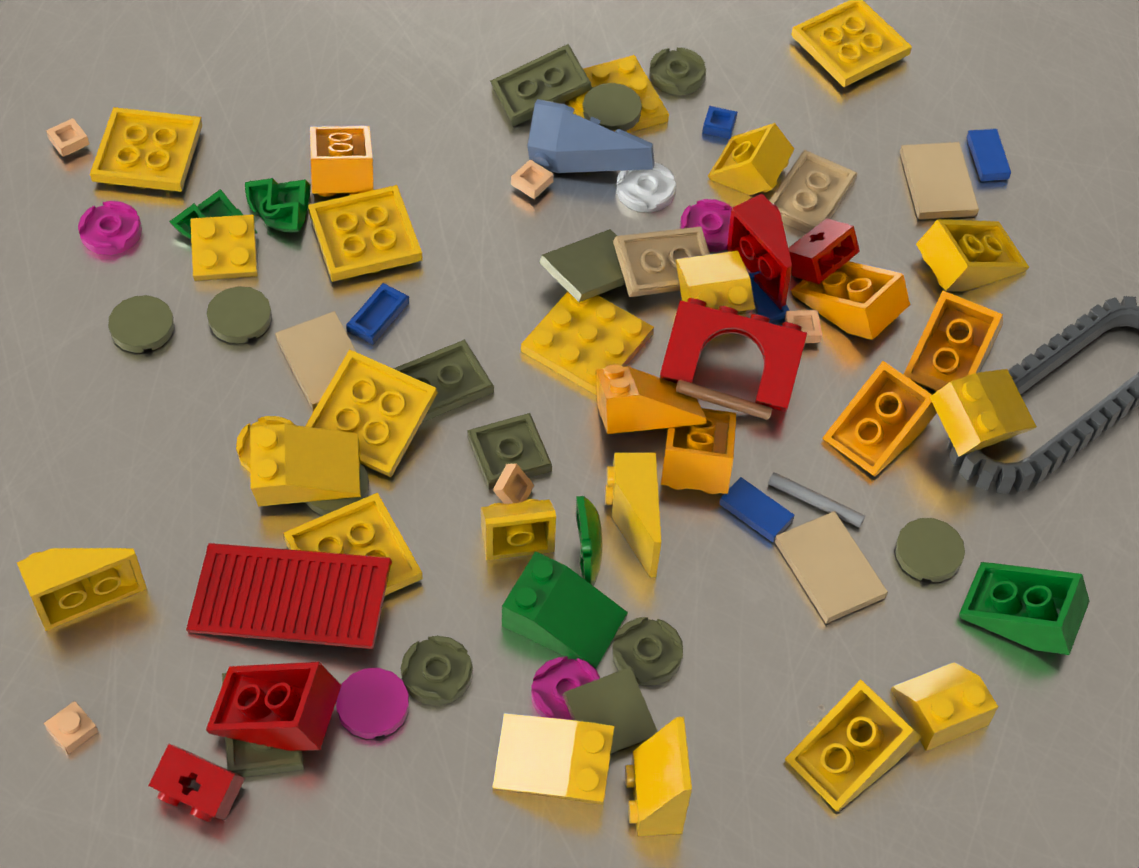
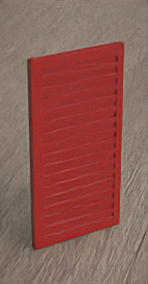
(290, 595)

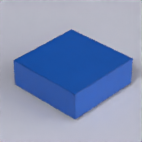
(719, 122)

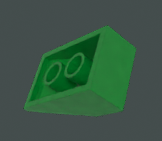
(1028, 605)
(562, 611)

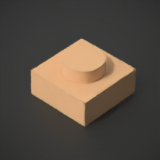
(67, 137)
(532, 179)
(808, 321)
(513, 485)
(71, 727)

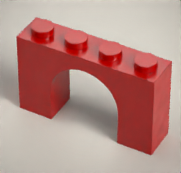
(698, 325)

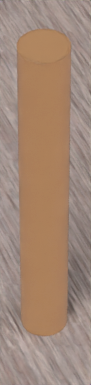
(723, 399)

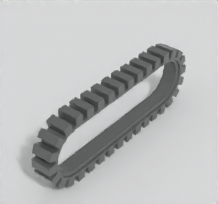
(1077, 434)

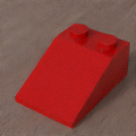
(761, 241)
(276, 705)

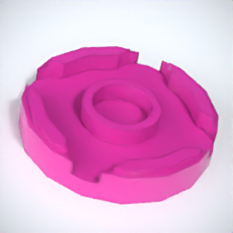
(714, 220)
(110, 228)
(558, 672)
(372, 703)

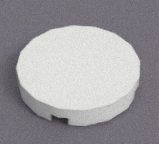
(646, 189)

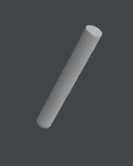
(816, 499)

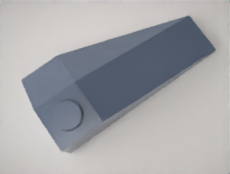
(574, 144)

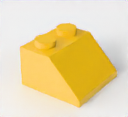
(753, 160)
(717, 280)
(518, 528)
(945, 704)

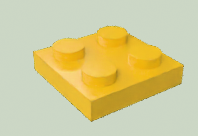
(223, 247)

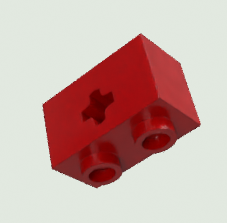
(823, 250)
(217, 788)

